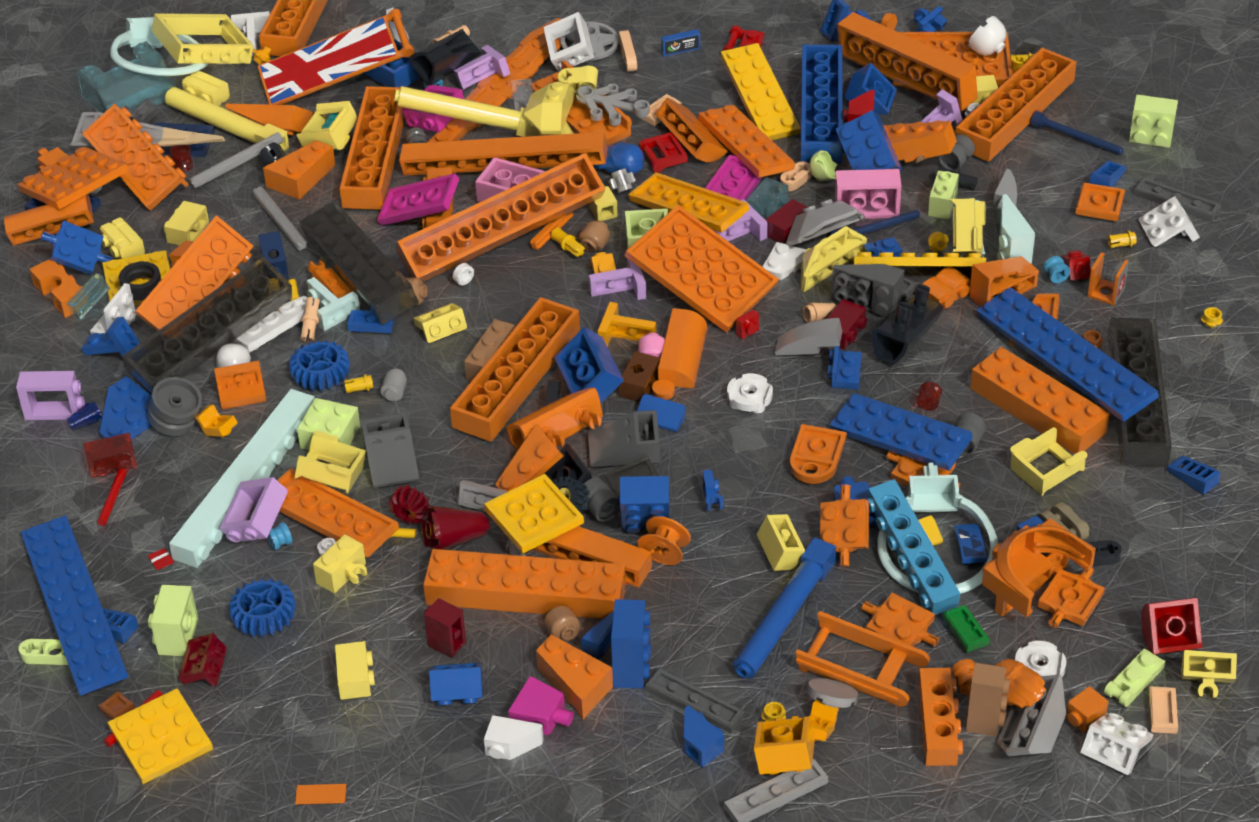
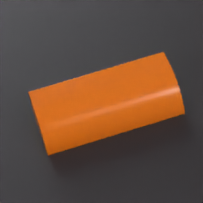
(690, 131)
(31, 223)
(683, 348)

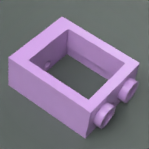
(49, 381)
(270, 497)

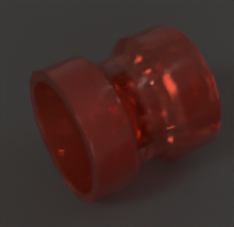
(181, 156)

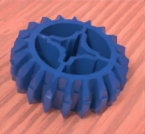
(319, 365)
(261, 600)

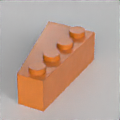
(921, 139)

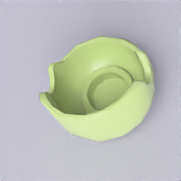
(822, 166)

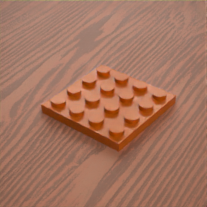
(72, 177)

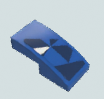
(970, 543)

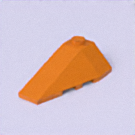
(285, 117)

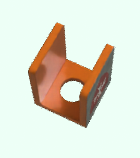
(1097, 283)

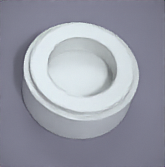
(463, 274)

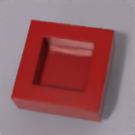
(747, 324)

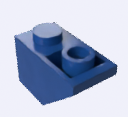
(701, 738)

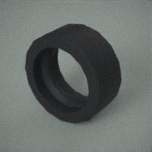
(139, 270)

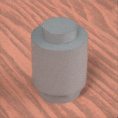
(393, 385)

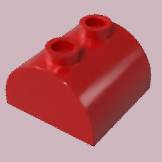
(1171, 625)

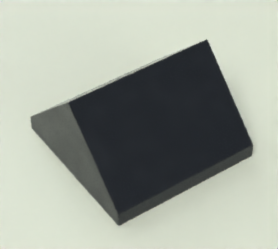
(570, 466)

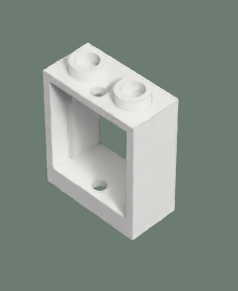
(581, 51)

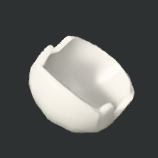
(232, 355)

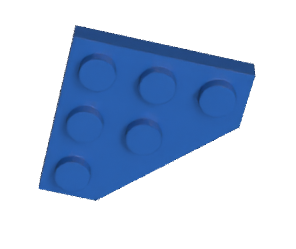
(125, 410)

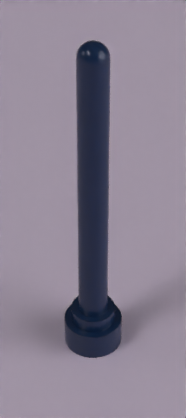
(1040, 120)
(884, 223)

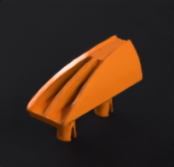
(560, 418)

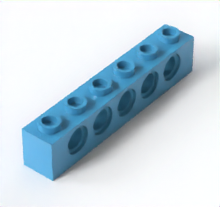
(935, 599)

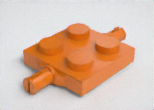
(910, 467)
(845, 524)
(1071, 597)
(901, 621)

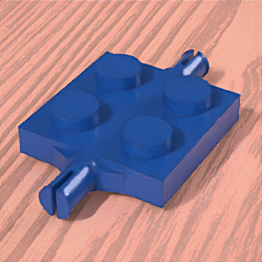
(76, 247)

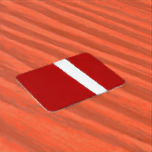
(161, 559)

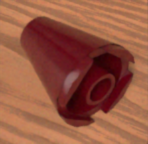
(451, 526)

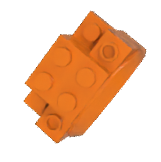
(1021, 569)

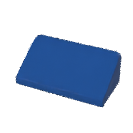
(669, 414)

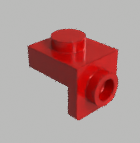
(1078, 263)

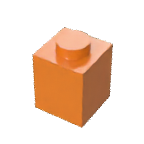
(1086, 709)

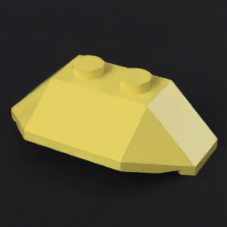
(550, 107)
(830, 251)

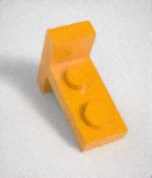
(623, 327)

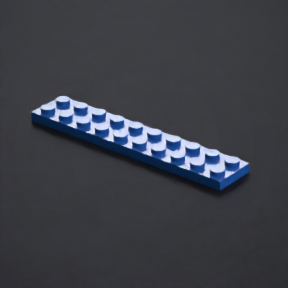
(1068, 354)
(74, 605)

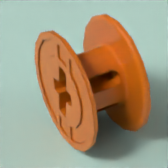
(665, 540)

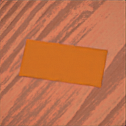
(320, 794)

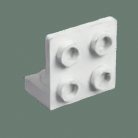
(1167, 222)
(120, 306)
(1115, 742)

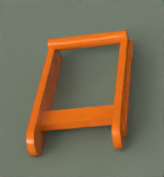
(879, 688)

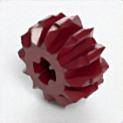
(408, 504)

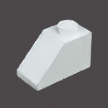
(511, 737)

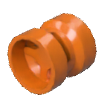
(963, 673)

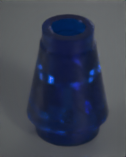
(86, 415)

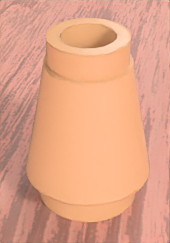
(817, 311)

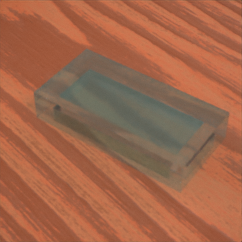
(88, 296)

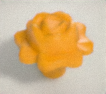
(262, 56)

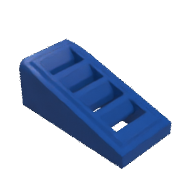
(1107, 174)
(1202, 481)
(127, 621)
(598, 638)

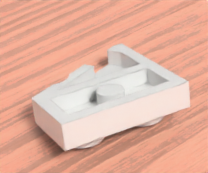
(784, 260)

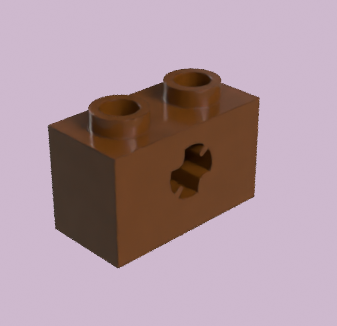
(639, 376)

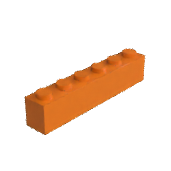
(595, 547)

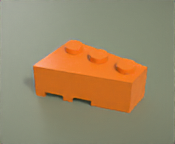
(996, 276)

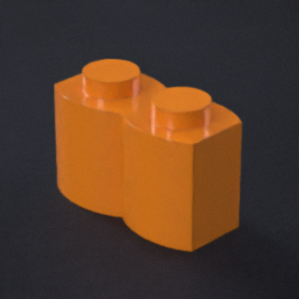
(948, 286)

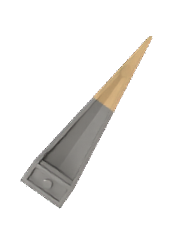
(161, 135)

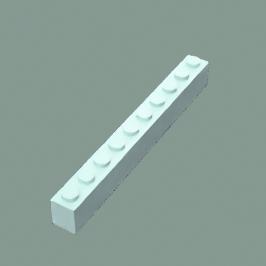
(254, 462)

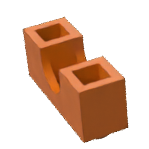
(53, 279)

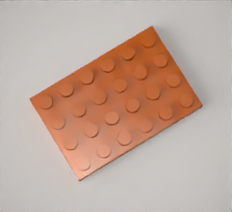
(957, 45)
(701, 268)

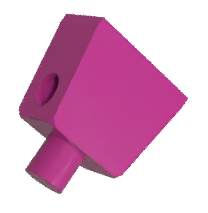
(541, 705)

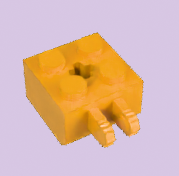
(784, 745)

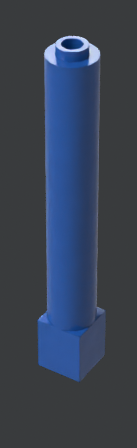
(814, 566)

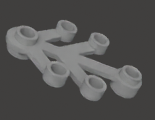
(589, 96)

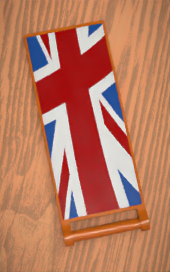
(334, 59)

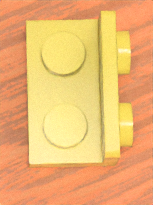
(441, 322)

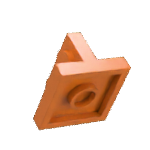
(240, 384)

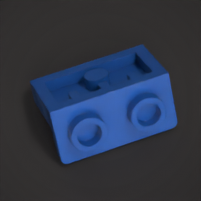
(845, 368)

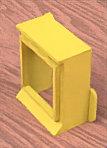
(338, 131)
(968, 225)
(328, 449)
(1029, 450)

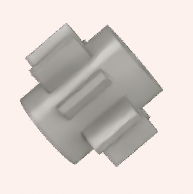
(621, 180)

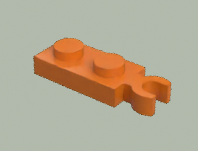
(329, 279)

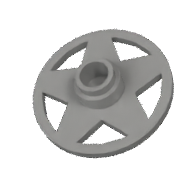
(597, 39)

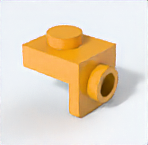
(602, 262)
(215, 424)
(823, 720)

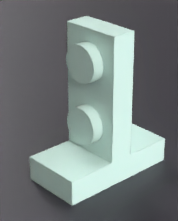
(332, 309)

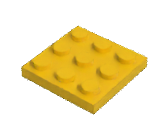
(113, 268)
(533, 513)
(160, 736)

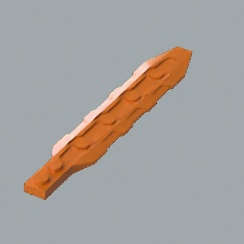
(497, 89)

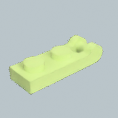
(1135, 677)

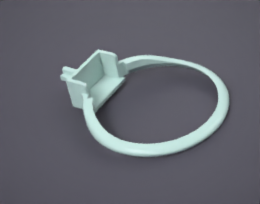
(140, 30)
(937, 494)

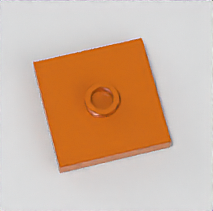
(1100, 201)

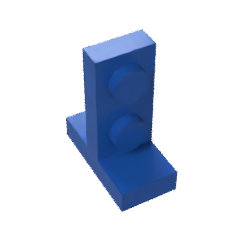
(836, 13)
(117, 339)

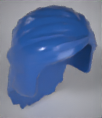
(623, 156)

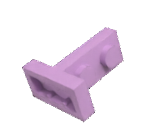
(482, 68)
(946, 110)
(749, 222)
(618, 281)

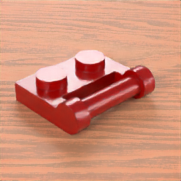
(748, 37)
(668, 147)

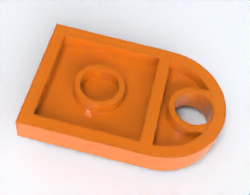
(818, 451)

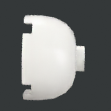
(989, 37)

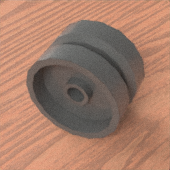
(174, 406)

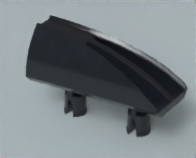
(444, 57)
(905, 326)

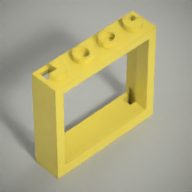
(237, 50)

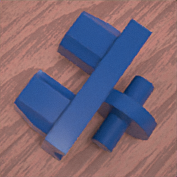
(926, 20)

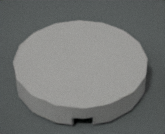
(832, 692)

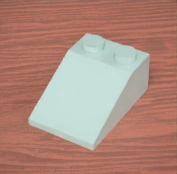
(1015, 233)

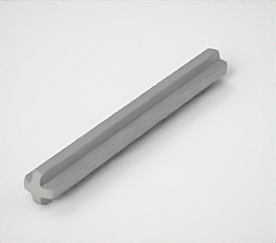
(234, 161)
(280, 218)

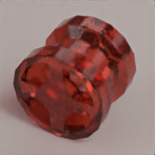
(929, 396)

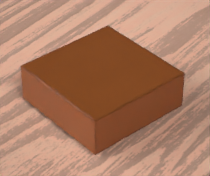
(116, 706)

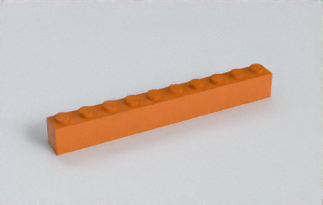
(527, 151)

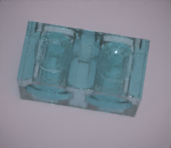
(769, 197)

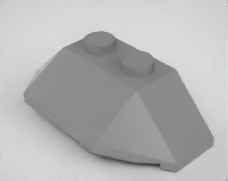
(822, 220)
(1037, 727)

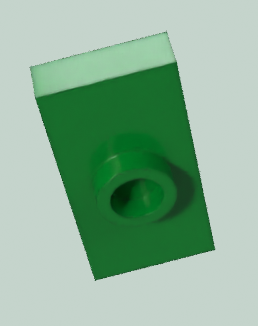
(966, 628)

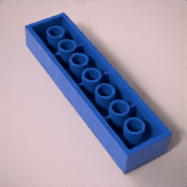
(821, 101)

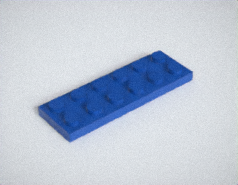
(901, 431)

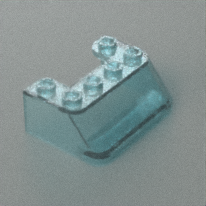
(126, 86)

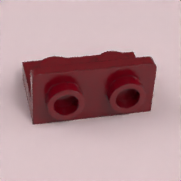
(203, 660)

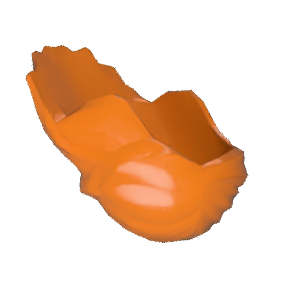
(1025, 684)

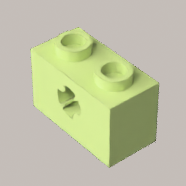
(943, 190)

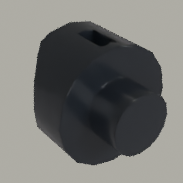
(270, 154)

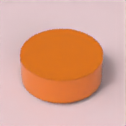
(889, 20)
(663, 389)

